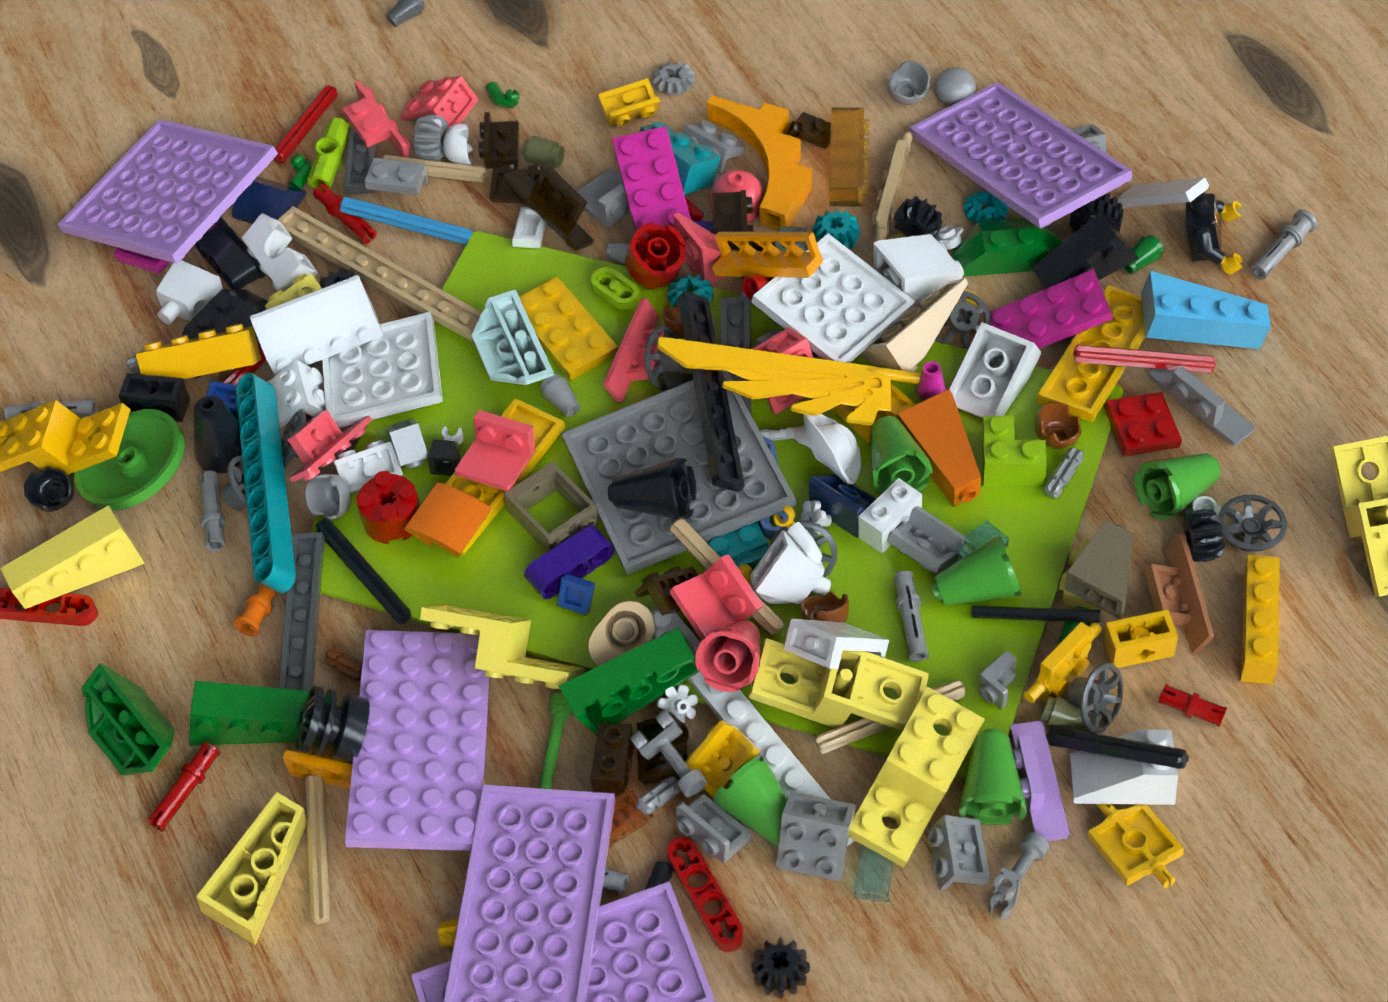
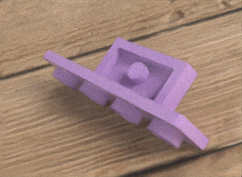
(1039, 780)

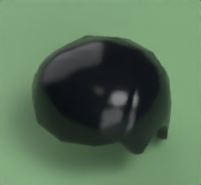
(49, 489)

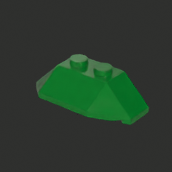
(1004, 247)
(125, 722)

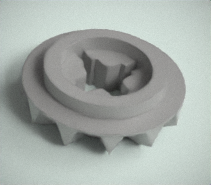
(673, 85)

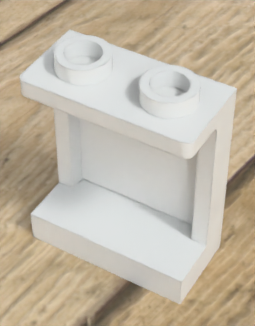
(825, 640)

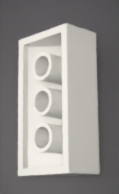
(317, 325)

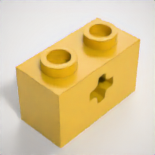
(1140, 639)

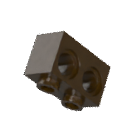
(612, 758)

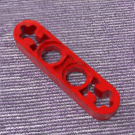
(38, 613)
(701, 895)

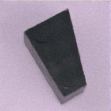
(1091, 247)

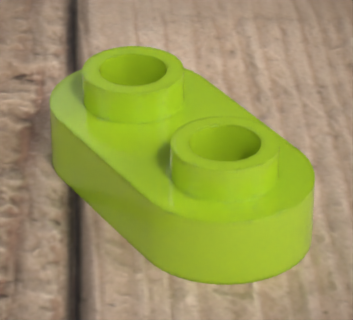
(619, 291)

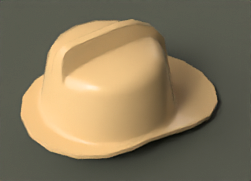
(620, 631)

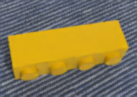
(200, 355)
(1260, 619)

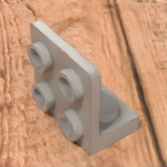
(814, 835)

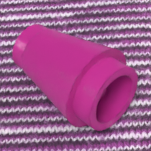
(931, 381)

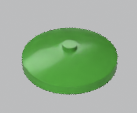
(144, 463)

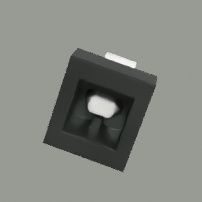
(443, 454)

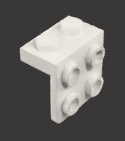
(297, 389)

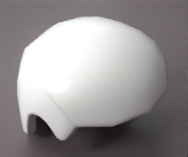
(456, 145)

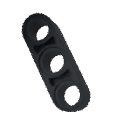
(227, 258)

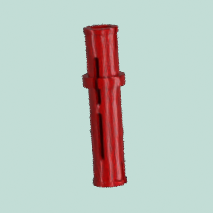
(355, 224)
(191, 776)

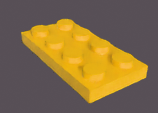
(567, 329)

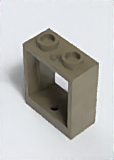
(538, 487)

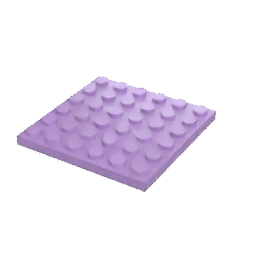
(168, 190)

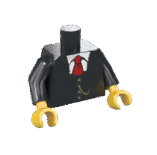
(1204, 230)

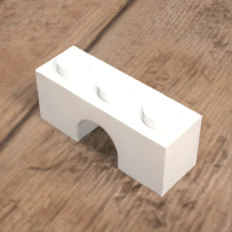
(267, 244)

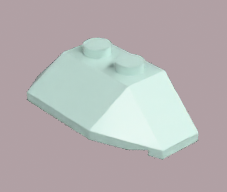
(509, 342)

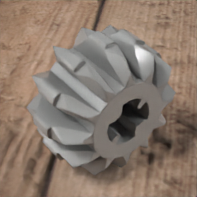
(429, 137)

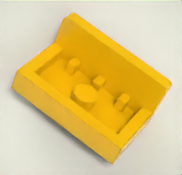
(629, 103)
(721, 755)

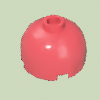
(739, 180)

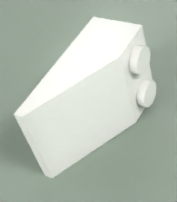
(993, 372)
(1124, 781)

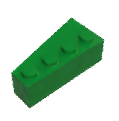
(630, 680)
(243, 714)

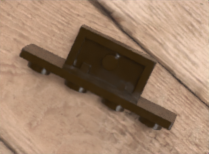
(554, 202)

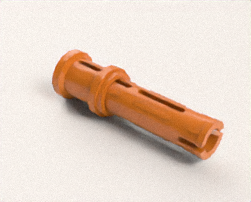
(257, 607)

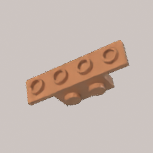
(1179, 591)

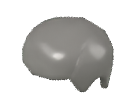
(909, 83)
(954, 85)
(327, 496)

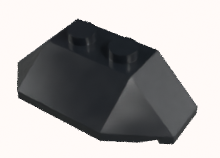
(224, 310)

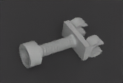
(691, 781)
(1009, 881)

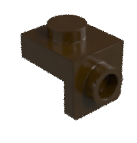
(811, 130)

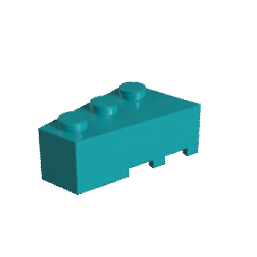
(694, 161)

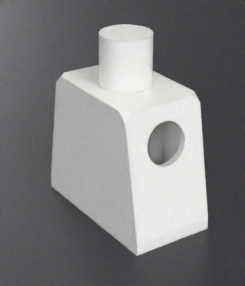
(185, 291)

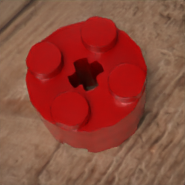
(655, 255)
(387, 506)

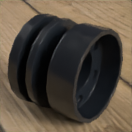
(339, 726)

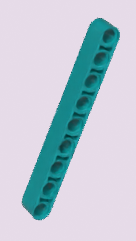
(265, 484)

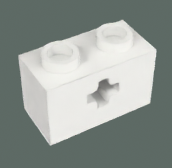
(887, 514)

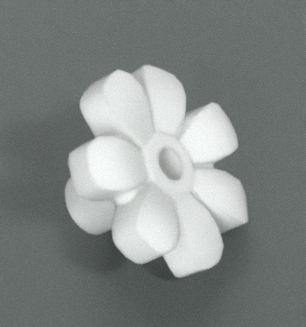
(814, 514)
(678, 702)

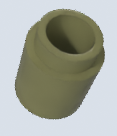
(543, 152)

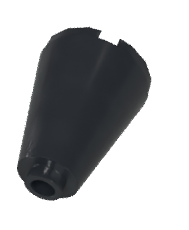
(215, 434)
(656, 490)

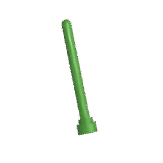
(560, 712)

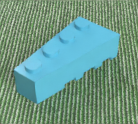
(1201, 314)

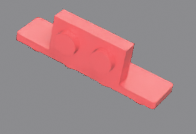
(372, 123)
(629, 359)
(320, 440)

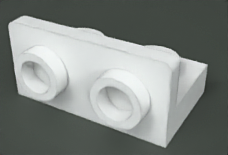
(362, 466)

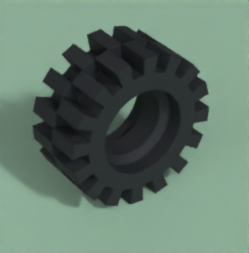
(1107, 207)

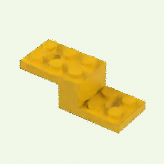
(61, 439)

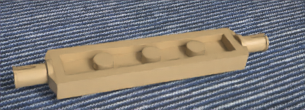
(892, 181)

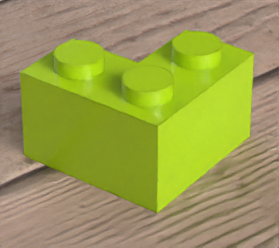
(1011, 460)

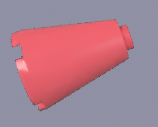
(730, 656)

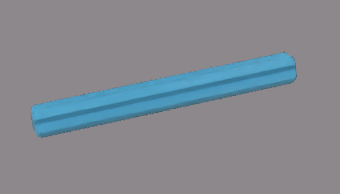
(405, 220)

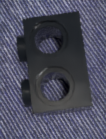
(156, 393)

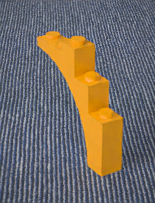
(766, 133)

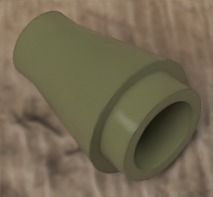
(1062, 714)

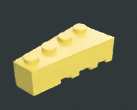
(73, 559)
(253, 872)

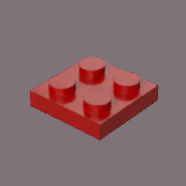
(1143, 424)

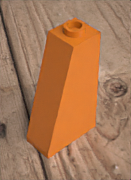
(942, 437)

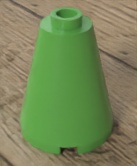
(897, 456)
(1174, 482)
(978, 577)
(992, 782)
(755, 799)

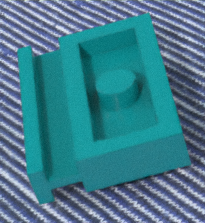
(743, 545)

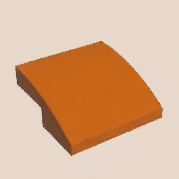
(448, 519)

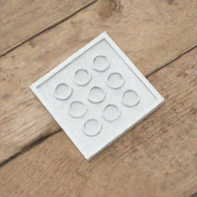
(838, 307)
(385, 373)

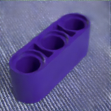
(574, 556)

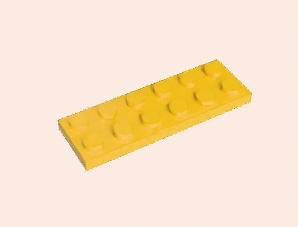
(1088, 385)
(546, 431)

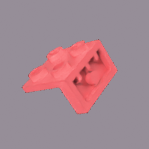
(444, 97)
(789, 343)
(498, 451)
(716, 597)

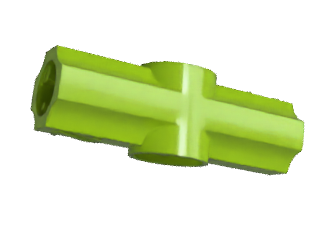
(329, 153)

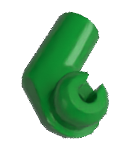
(498, 98)
(302, 169)

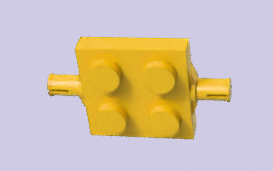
(1064, 663)
(1135, 843)

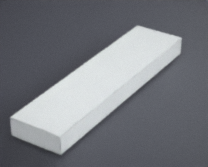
(1163, 193)

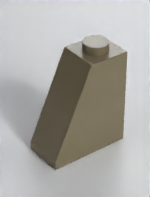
(1103, 569)

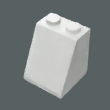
(916, 265)

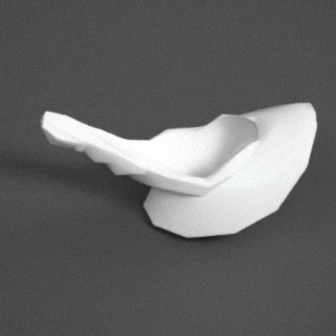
(830, 443)

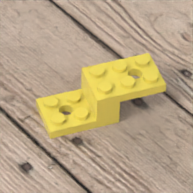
(1366, 502)
(501, 645)
(835, 693)
(915, 777)

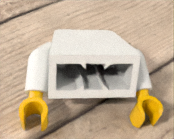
(789, 566)

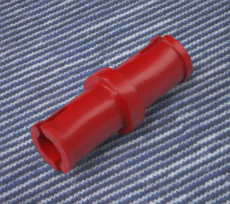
(1192, 705)

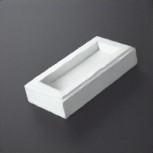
(528, 229)

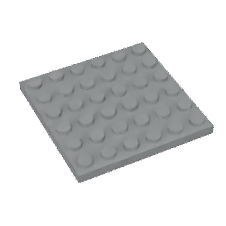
(660, 431)

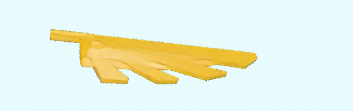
(780, 374)

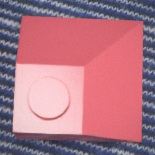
(700, 248)

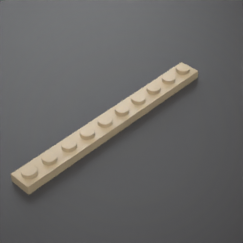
(381, 272)

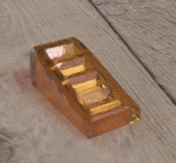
(633, 821)

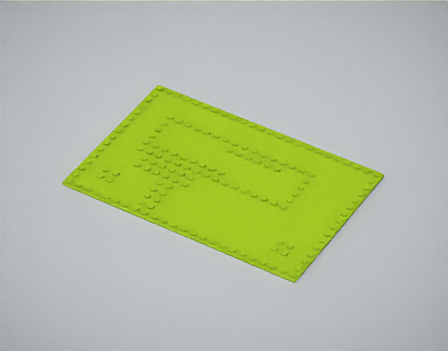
(494, 566)

